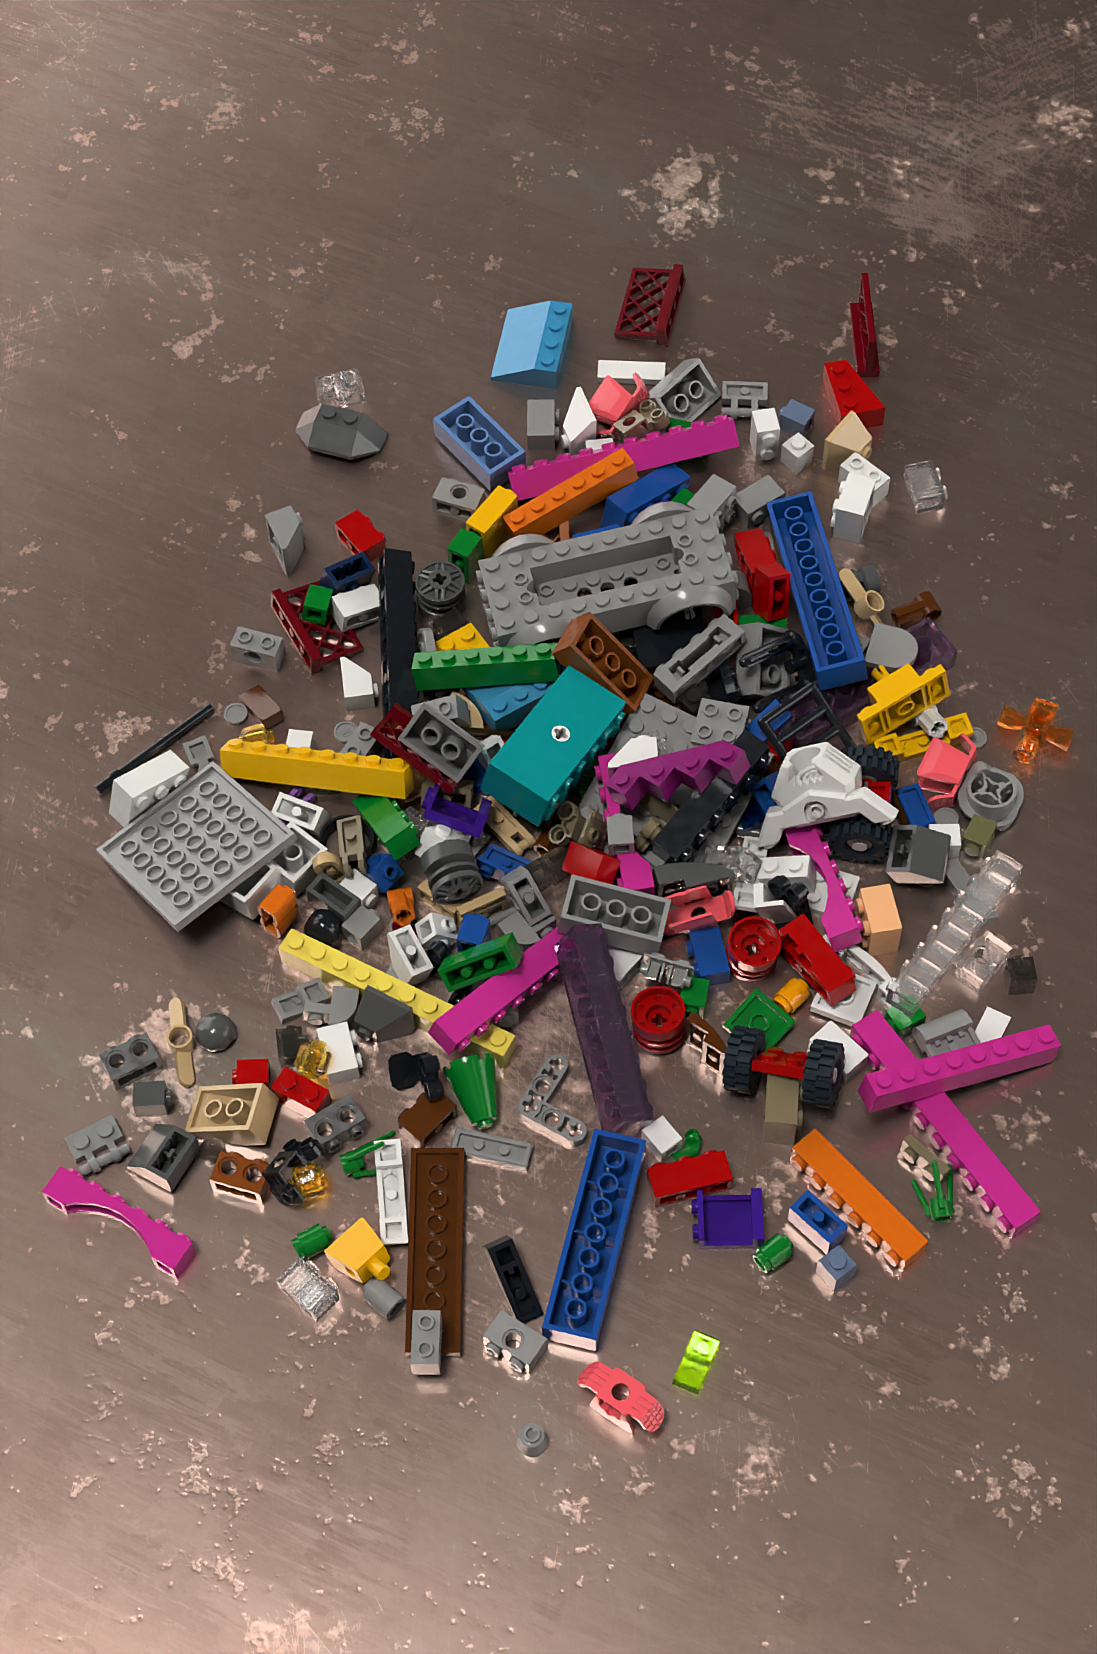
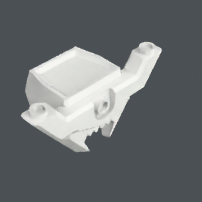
(819, 787)

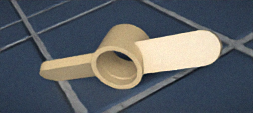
(867, 603)
(182, 1052)

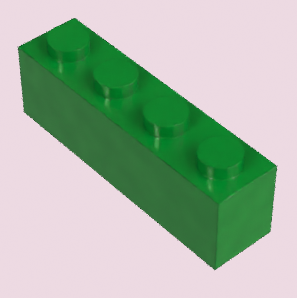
(388, 823)

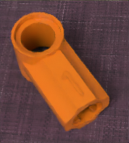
(401, 905)

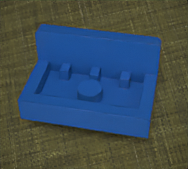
(499, 862)

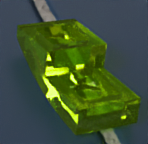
(696, 1362)

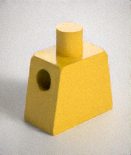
(359, 1253)

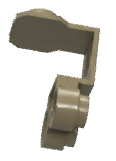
(649, 417)
(656, 807)
(587, 831)

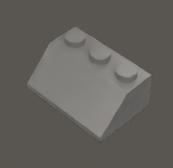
(686, 391)
(768, 675)
(441, 742)

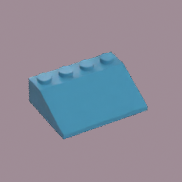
(534, 344)
(507, 704)

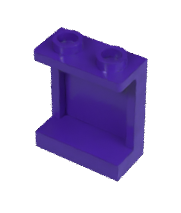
(454, 814)
(728, 1221)

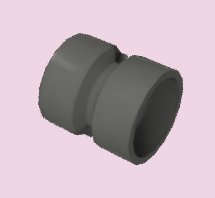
(867, 577)

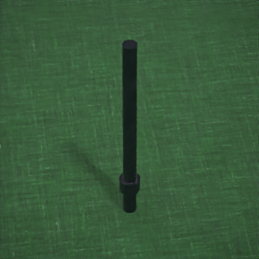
(154, 748)

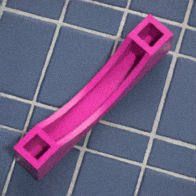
(633, 869)
(838, 921)
(75, 1195)

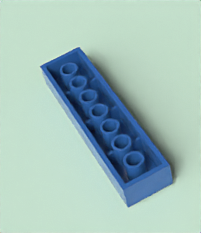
(594, 1240)

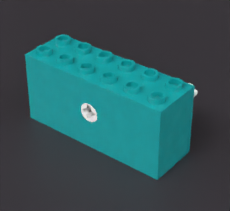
(553, 746)

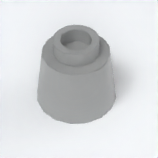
(532, 1440)

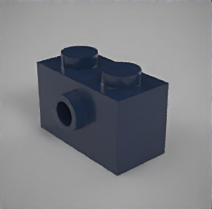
(348, 574)

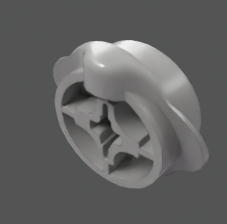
(993, 788)

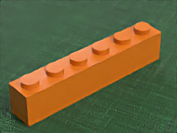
(572, 495)
(858, 1200)

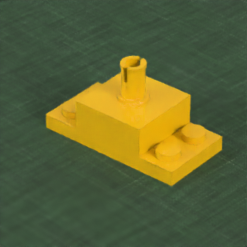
(900, 698)

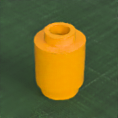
(792, 995)

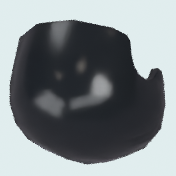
(323, 927)

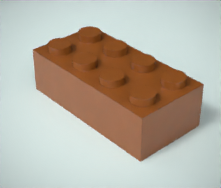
(601, 657)

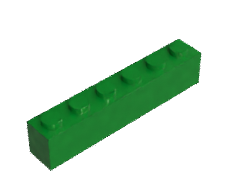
(485, 666)

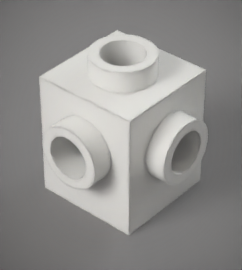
(435, 928)

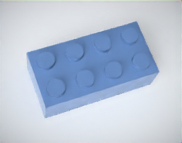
(478, 442)

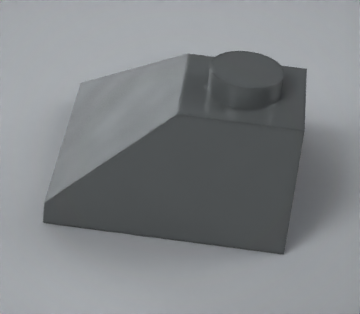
(382, 1017)

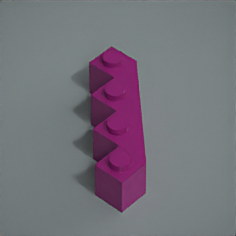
(666, 772)

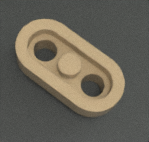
(330, 865)

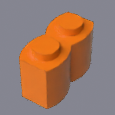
(278, 910)

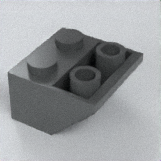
(917, 854)
(165, 1155)

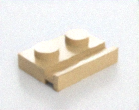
(486, 905)

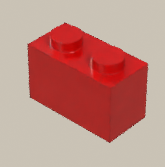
(360, 535)
(771, 591)
(590, 863)
(300, 1093)

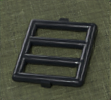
(822, 709)

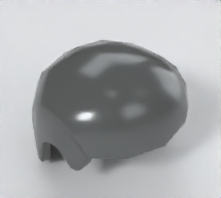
(215, 1032)

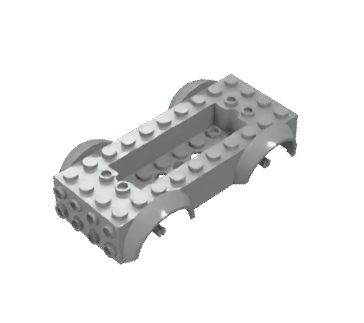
(668, 549)

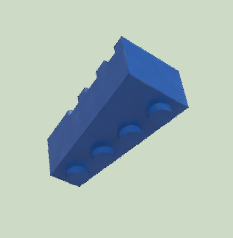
(655, 487)

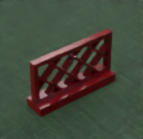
(669, 303)
(864, 332)
(300, 636)
(393, 726)

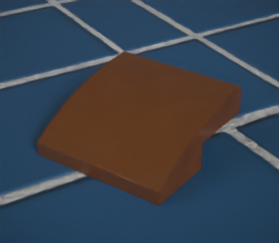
(707, 1040)

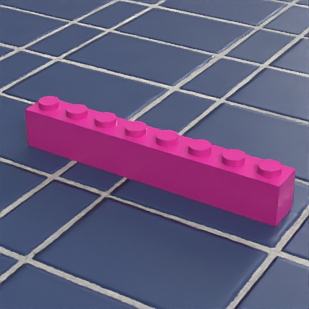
(497, 995)
(958, 1068)

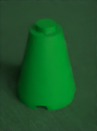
(475, 1088)

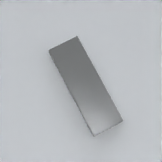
(493, 1149)

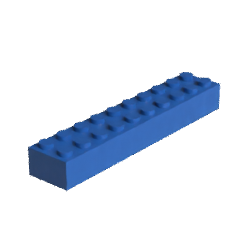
(817, 591)

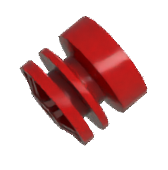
(755, 936)
(658, 1007)

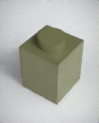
(978, 836)

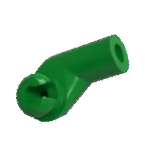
(691, 1145)

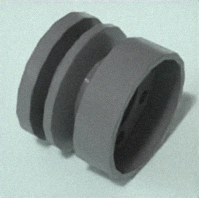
(440, 589)
(451, 871)

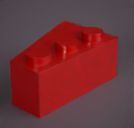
(849, 392)
(753, 550)
(816, 960)

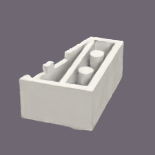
(146, 786)

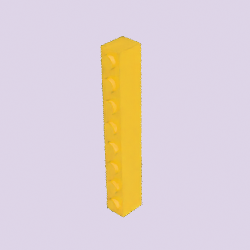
(317, 768)

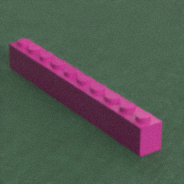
(646, 453)
(951, 1133)

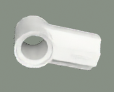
(931, 722)

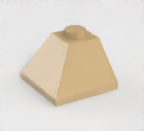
(845, 440)

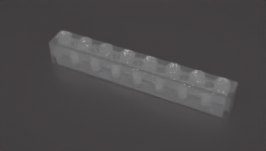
(953, 933)

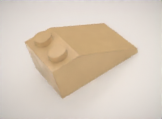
(233, 1113)

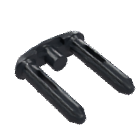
(799, 663)

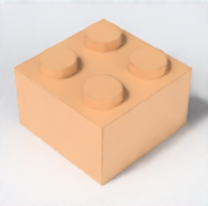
(879, 919)

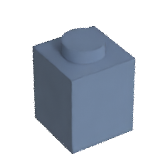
(796, 418)
(836, 1268)

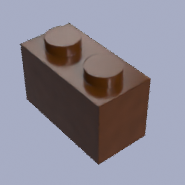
(426, 1119)

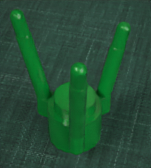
(353, 1160)
(939, 1208)

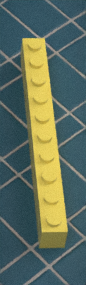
(345, 971)

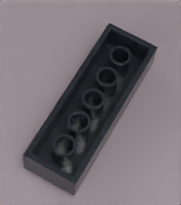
(705, 810)

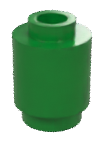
(312, 1241)
(773, 1253)

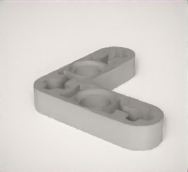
(544, 1109)

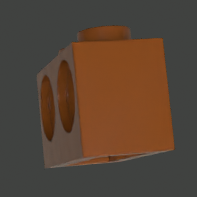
(238, 1182)

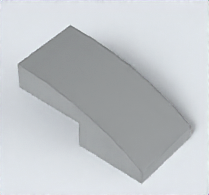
(291, 1005)

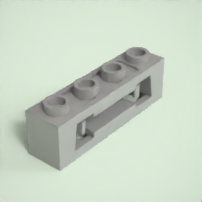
(727, 638)

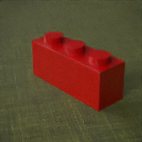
(683, 1178)

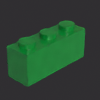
(480, 962)

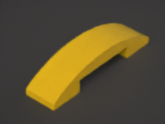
(916, 743)

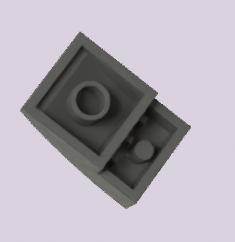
(687, 875)

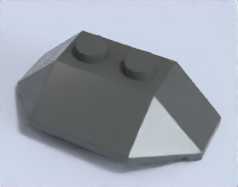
(340, 432)

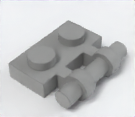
(743, 393)
(95, 1139)

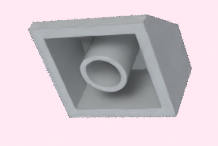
(286, 537)

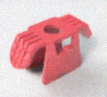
(613, 402)
(943, 767)
(681, 919)
(638, 1404)

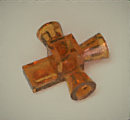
(1034, 729)

